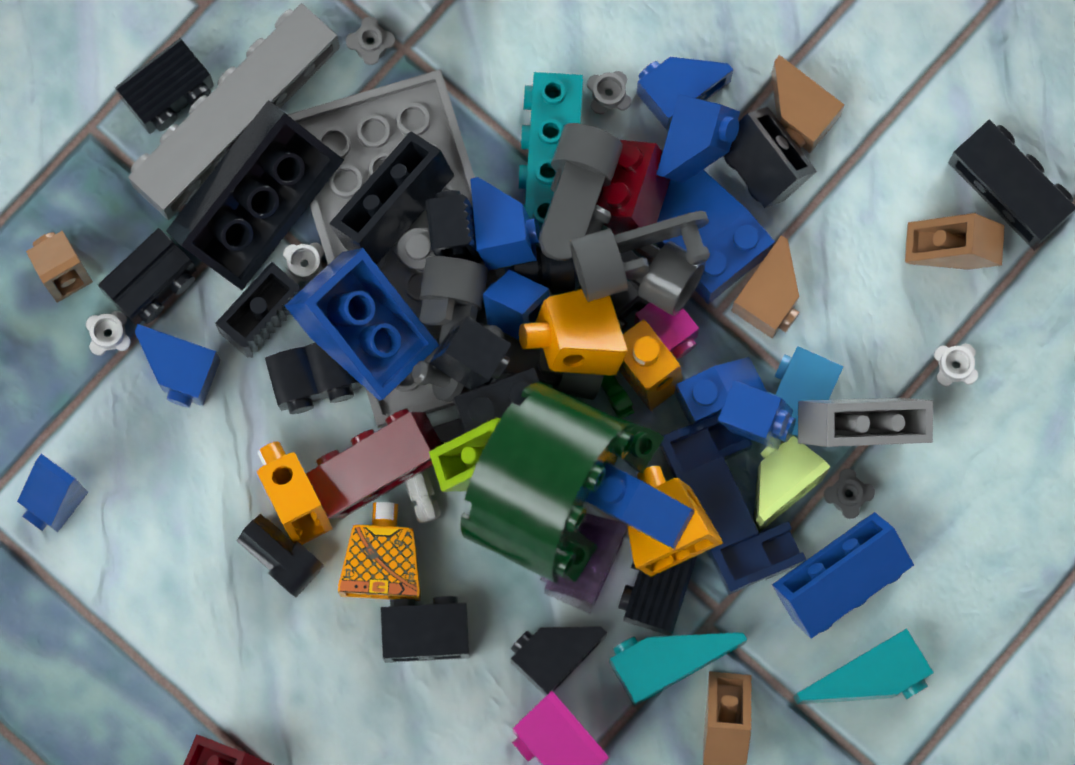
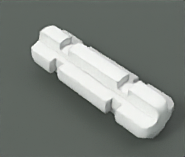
(421, 490)

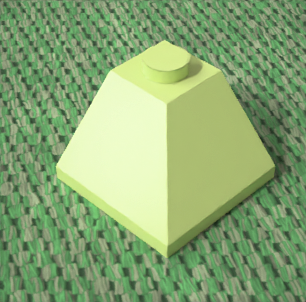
(785, 479)

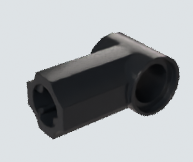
(287, 561)

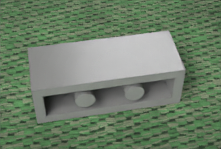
(865, 422)

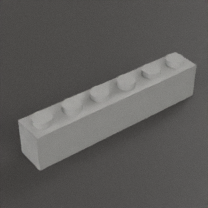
(270, 72)

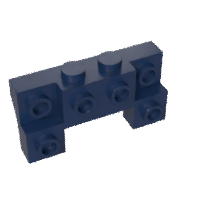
(698, 459)

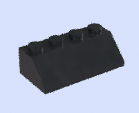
(254, 195)

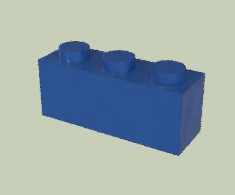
(843, 575)

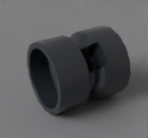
(549, 273)

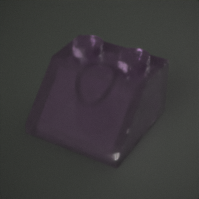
(584, 593)

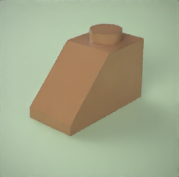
(803, 105)
(955, 242)
(58, 265)
(770, 293)
(727, 719)

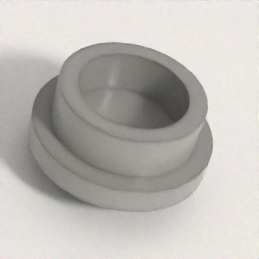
(415, 248)

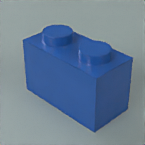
(757, 415)

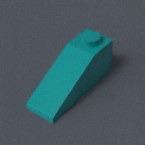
(664, 660)
(878, 674)

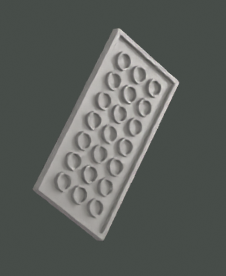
(364, 134)

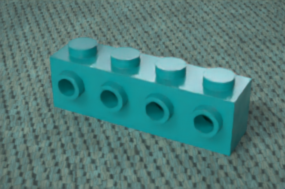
(553, 102)

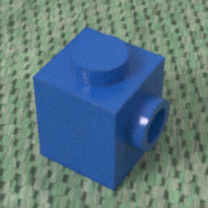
(513, 302)

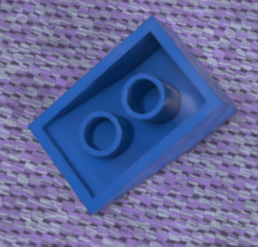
(732, 235)
(362, 322)

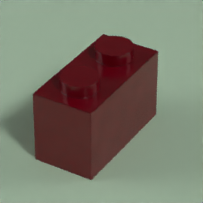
(635, 190)

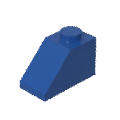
(694, 78)
(696, 137)
(502, 227)
(179, 366)
(707, 391)
(50, 495)
(641, 506)

